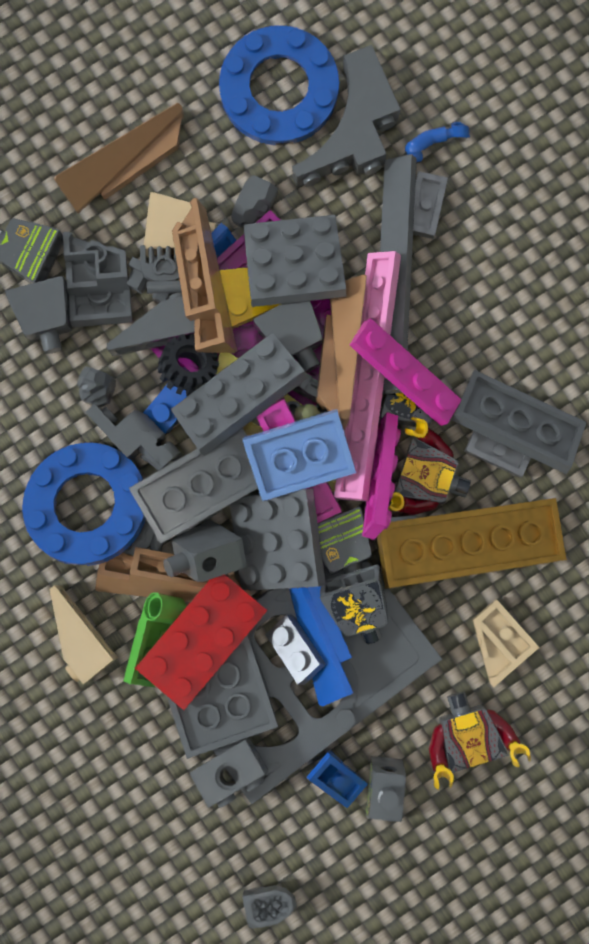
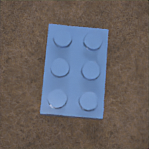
(299, 455)

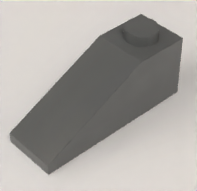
(154, 328)

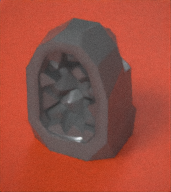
(253, 201)
(95, 386)
(268, 905)

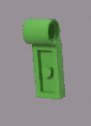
(156, 618)

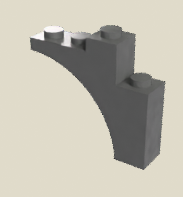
(355, 140)

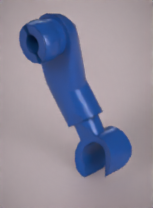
(434, 136)

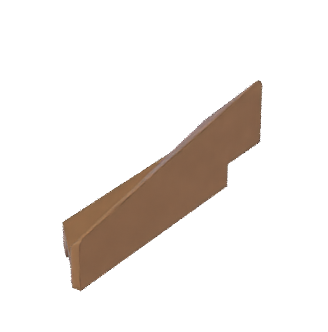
(122, 159)
(202, 282)
(337, 357)
(145, 575)

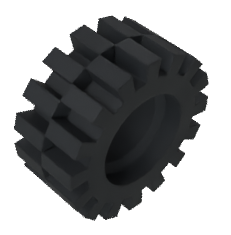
(176, 374)

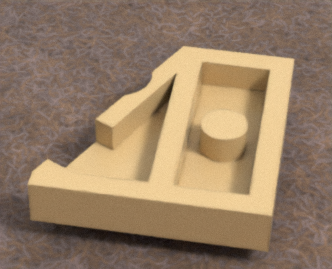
(501, 641)

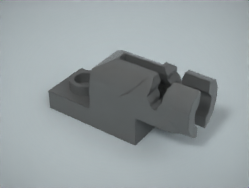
(135, 436)

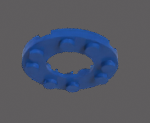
(277, 126)
(91, 546)

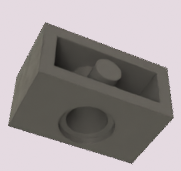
(210, 777)

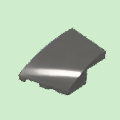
(96, 283)

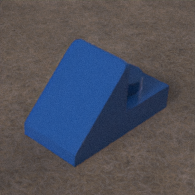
(337, 779)

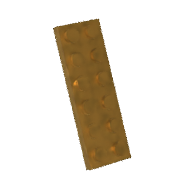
(470, 542)

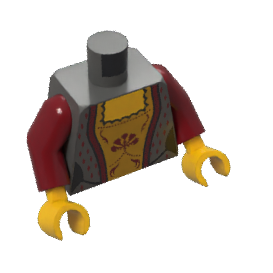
(426, 473)
(470, 739)

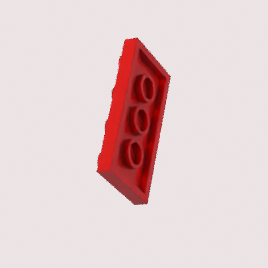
(201, 640)

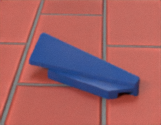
(327, 639)

